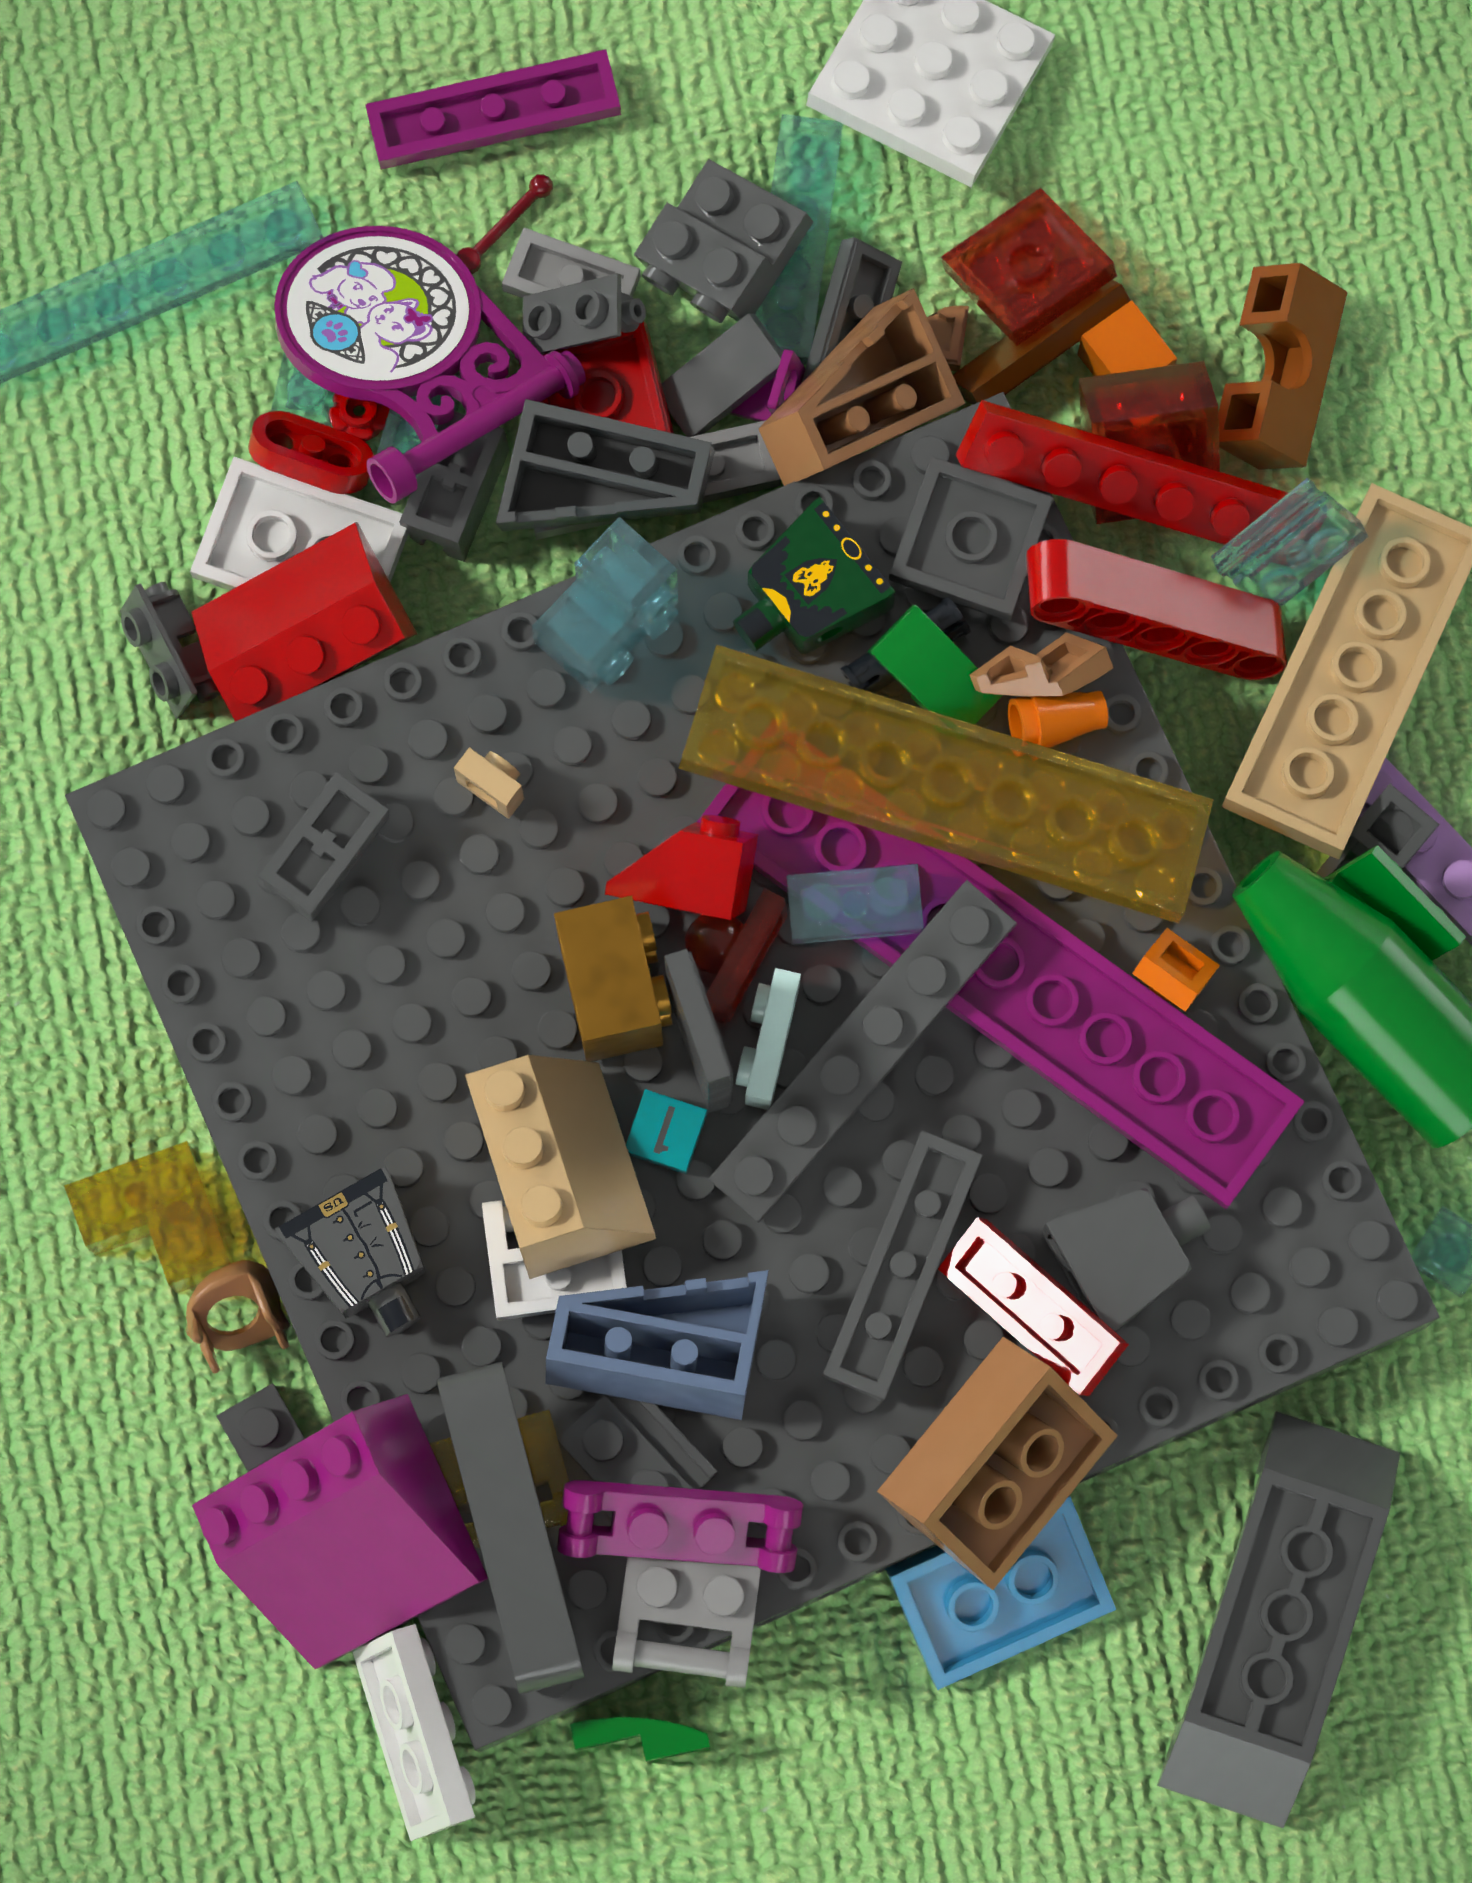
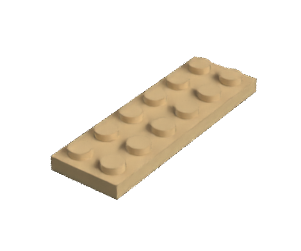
(1353, 674)

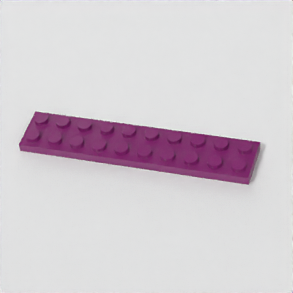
(1057, 1006)

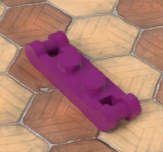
(679, 1524)

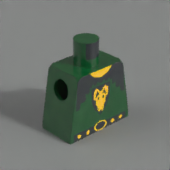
(813, 585)

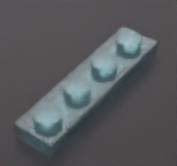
(806, 179)

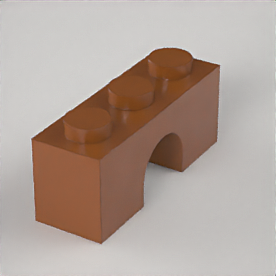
(1297, 324)

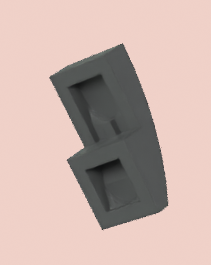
(1390, 823)

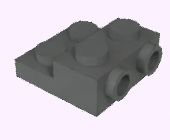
(722, 243)

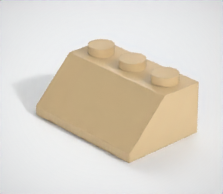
(559, 1161)

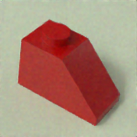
(694, 870)

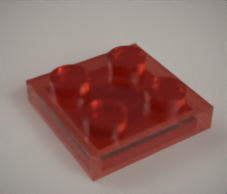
(1029, 266)

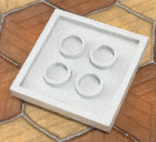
(932, 78)

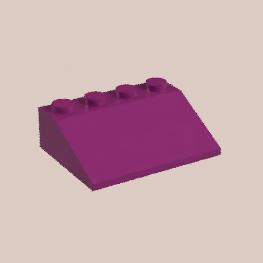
(344, 1533)

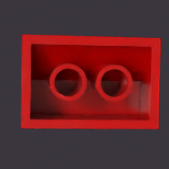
(300, 623)

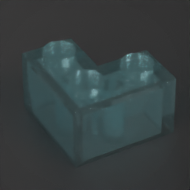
(617, 600)

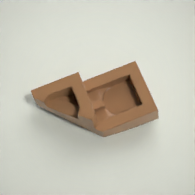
(1053, 671)

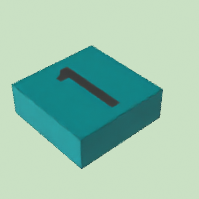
(666, 1131)

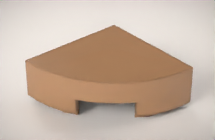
(950, 328)

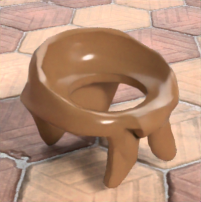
(236, 1279)

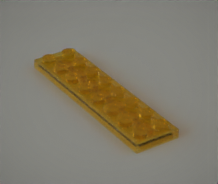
(947, 784)

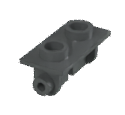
(580, 314)
(154, 623)

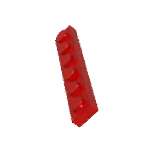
(1112, 474)

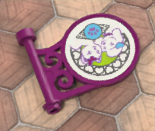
(394, 320)

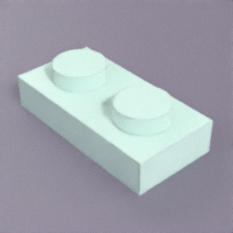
(774, 1010)

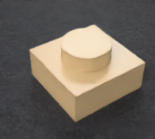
(490, 780)

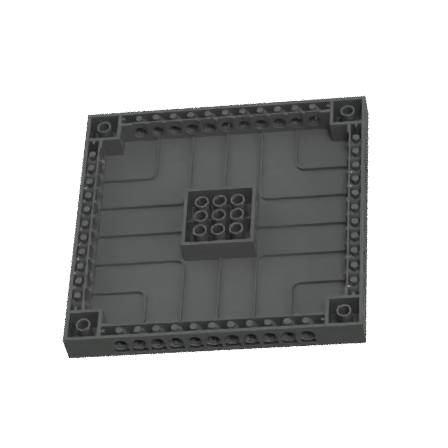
(443, 957)

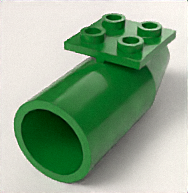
(1364, 976)

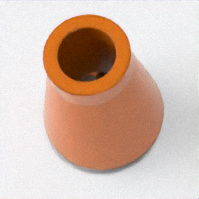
(1056, 718)

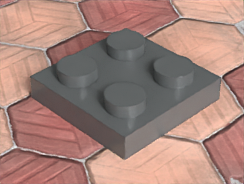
(970, 538)

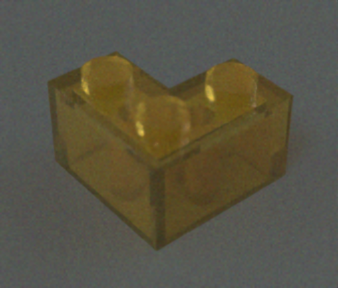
(158, 1198)

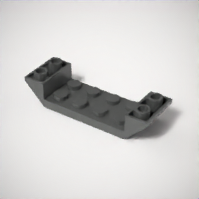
(1282, 1621)

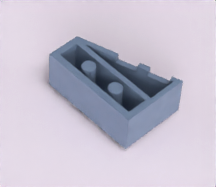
(661, 1345)

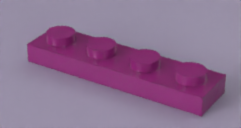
(493, 109)

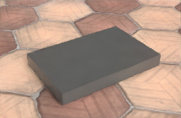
(699, 1030)

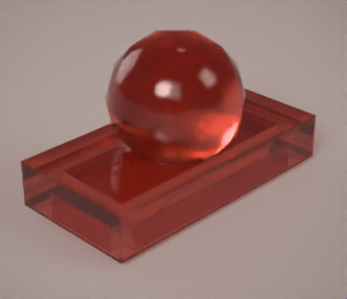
(734, 950)

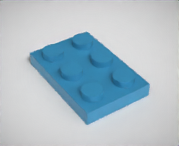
(970, 1627)

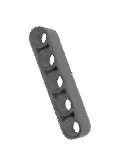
(510, 1528)

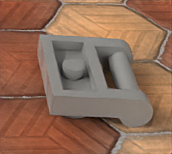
(689, 1596)

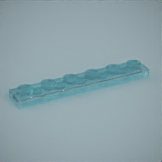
(155, 279)

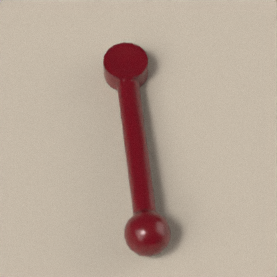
(539, 187)

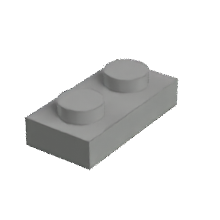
(549, 263)

